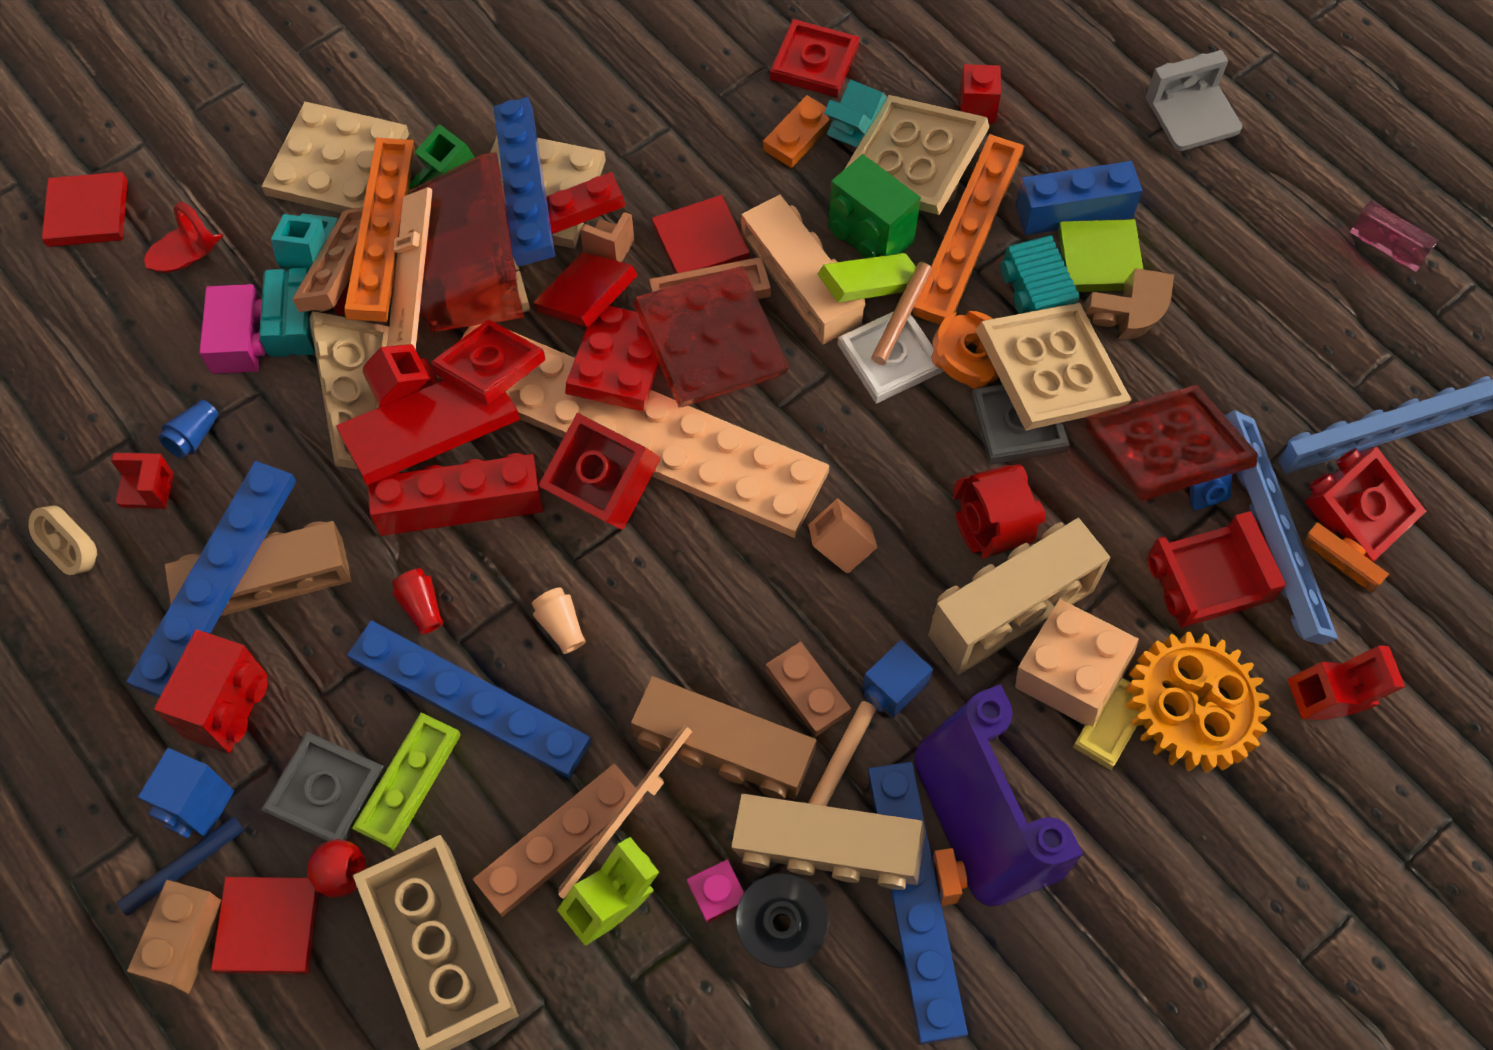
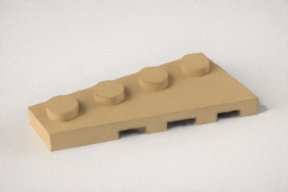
(341, 353)

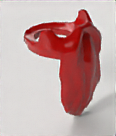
(181, 246)

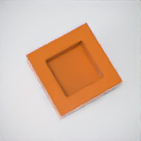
(949, 876)

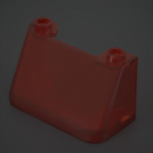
(469, 249)

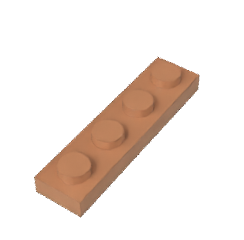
(331, 267)
(554, 841)

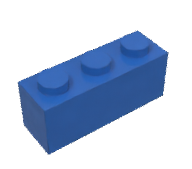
(1078, 195)

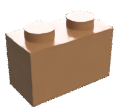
(176, 937)

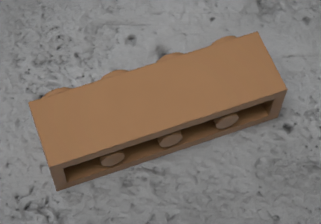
(281, 568)
(724, 739)

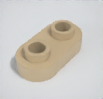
(62, 540)

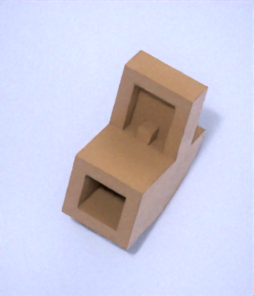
(1141, 307)

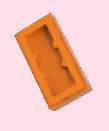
(1346, 557)

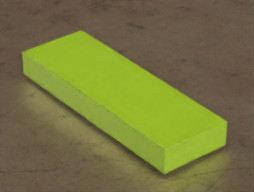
(867, 277)
(406, 781)

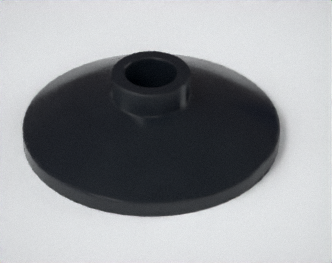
(786, 897)

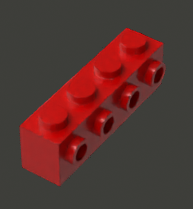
(456, 494)

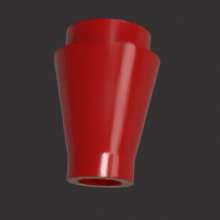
(418, 599)

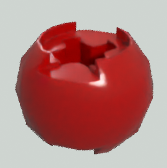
(333, 867)

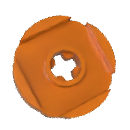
(954, 357)

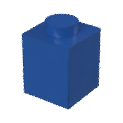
(896, 679)

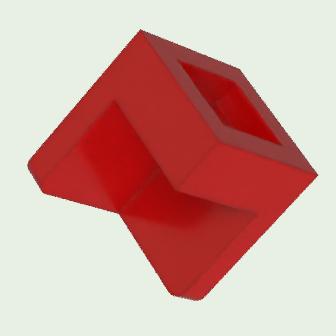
(143, 480)

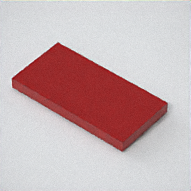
(420, 428)

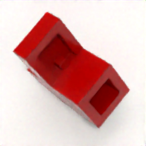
(397, 373)
(1347, 687)

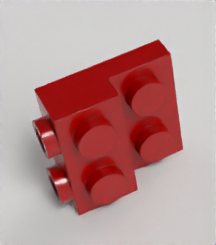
(1365, 501)

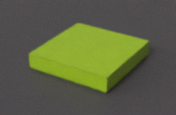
(1100, 253)

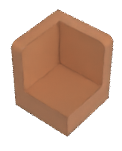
(609, 239)
(842, 536)

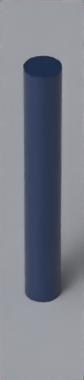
(180, 866)

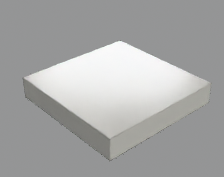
(906, 366)

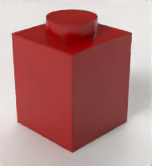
(980, 90)

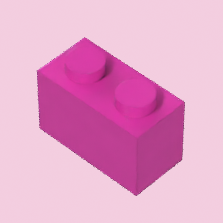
(231, 329)

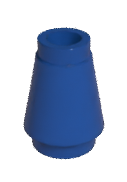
(187, 430)

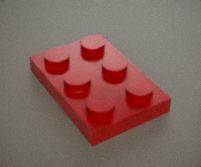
(614, 361)

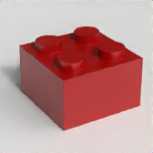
(600, 471)
(212, 691)

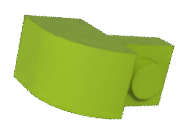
(609, 894)

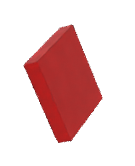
(814, 58)
(85, 209)
(700, 236)
(585, 289)
(488, 361)
(265, 926)

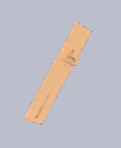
(409, 268)
(651, 783)

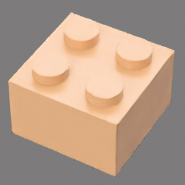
(1075, 663)

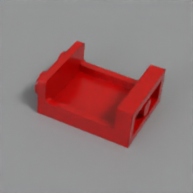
(1216, 571)

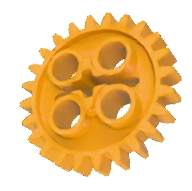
(1197, 702)

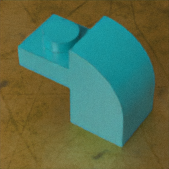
(854, 113)
(300, 239)

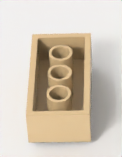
(1016, 595)
(435, 946)

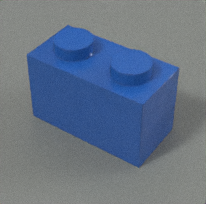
(185, 795)

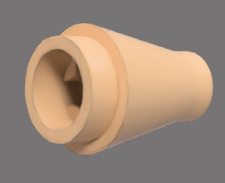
(559, 619)

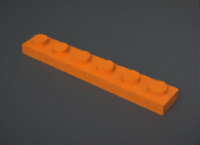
(380, 223)
(968, 229)

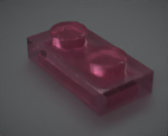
(1393, 235)

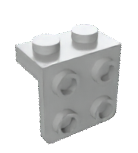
(1191, 102)

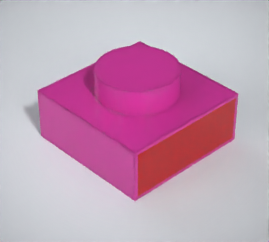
(716, 891)

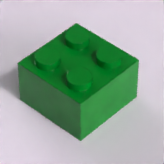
(872, 210)

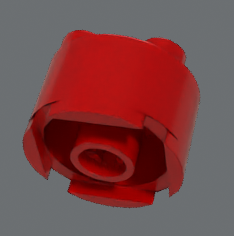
(997, 510)

